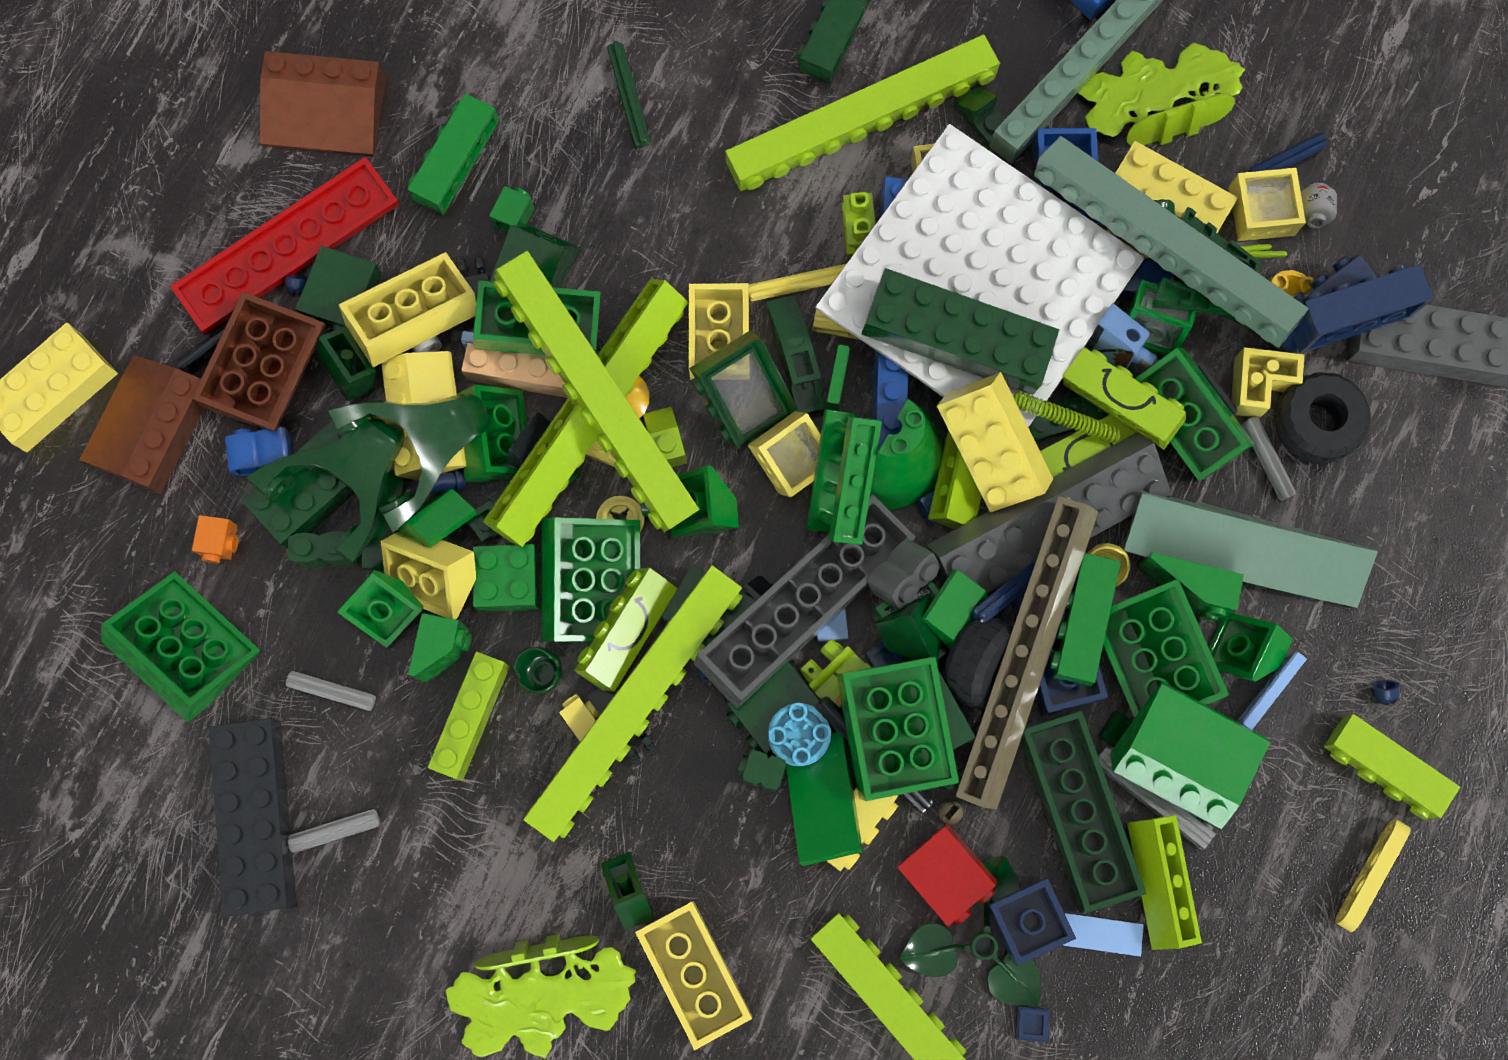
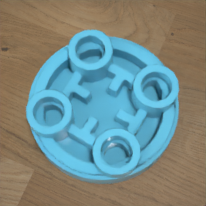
(799, 734)

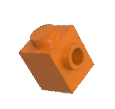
(215, 539)

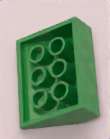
(584, 573)
(1160, 640)
(178, 645)
(897, 728)
(1189, 755)

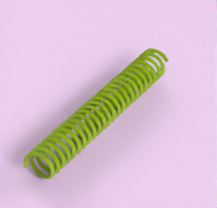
(1091, 422)

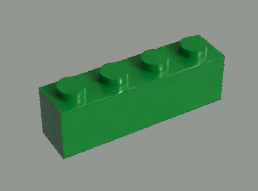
(453, 154)
(1086, 621)

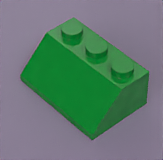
(488, 453)

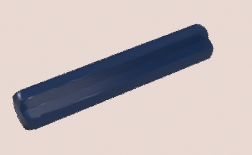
(1293, 154)
(1003, 595)

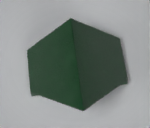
(907, 633)

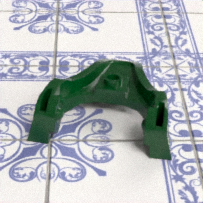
(436, 432)
(358, 461)

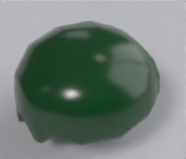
(538, 670)

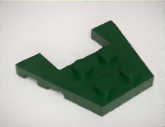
(1176, 296)

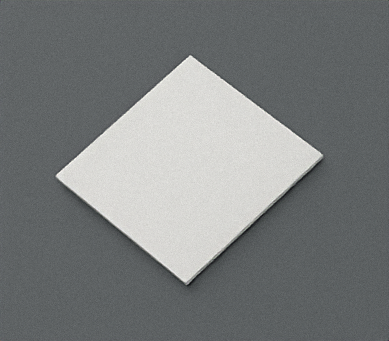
(993, 238)

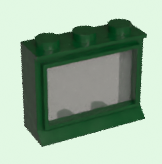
(742, 389)

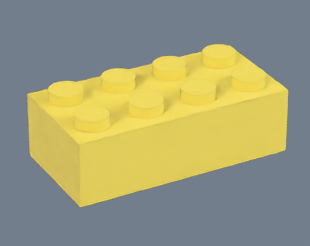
(1166, 180)
(409, 309)
(50, 386)
(995, 442)
(694, 975)

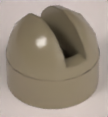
(945, 807)

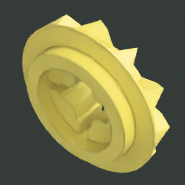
(620, 505)

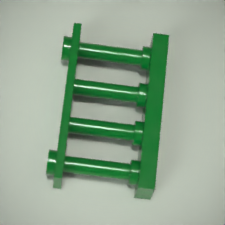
(843, 476)

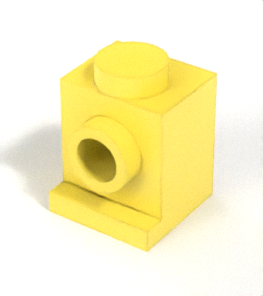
(579, 715)

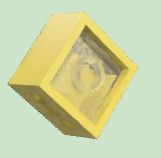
(1267, 204)
(789, 453)

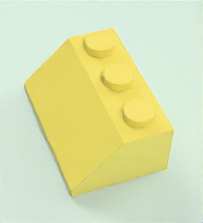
(435, 575)

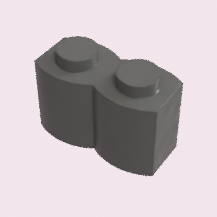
(903, 574)

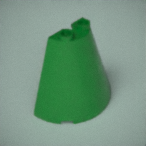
(908, 460)

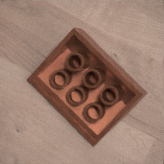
(320, 103)
(258, 362)
(145, 424)

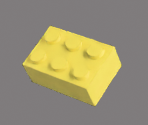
(716, 317)

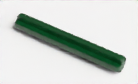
(628, 94)

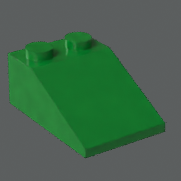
(1209, 589)

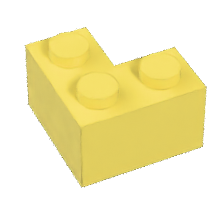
(1258, 374)

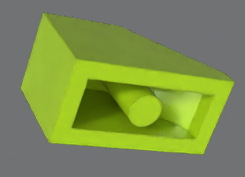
(665, 433)

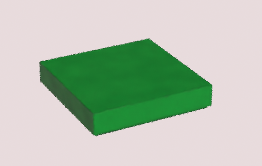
(838, 377)

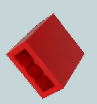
(948, 875)

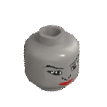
(1319, 204)

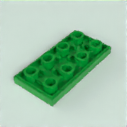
(825, 806)

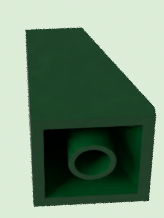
(549, 252)

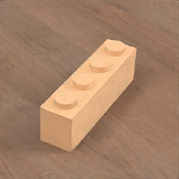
(511, 371)

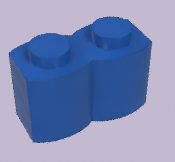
(252, 450)

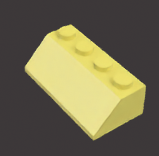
(419, 379)

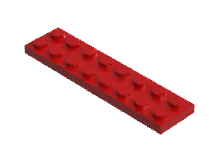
(285, 244)

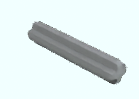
(1269, 459)
(330, 690)
(333, 831)

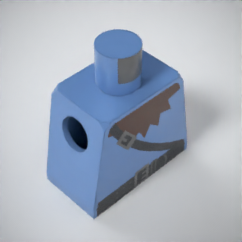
(1121, 340)

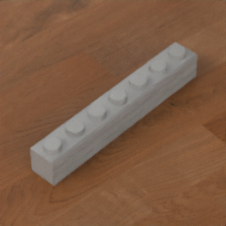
(1189, 826)

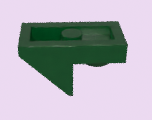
(980, 113)

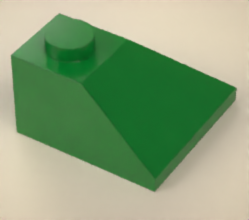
(715, 501)
(1249, 646)

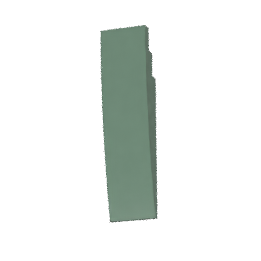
(1252, 546)

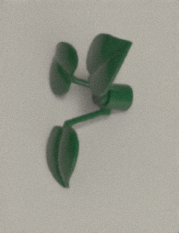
(933, 954)

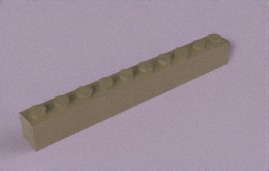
(1027, 653)

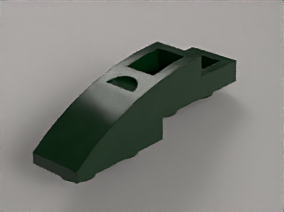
(796, 353)

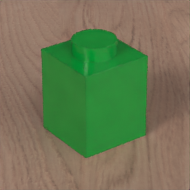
(511, 208)

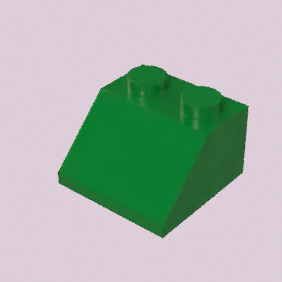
(438, 646)

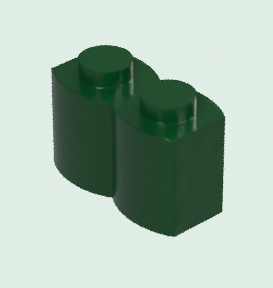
(316, 551)

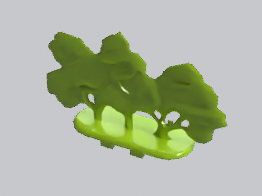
(1153, 87)
(538, 1003)

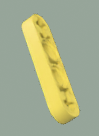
(1372, 875)

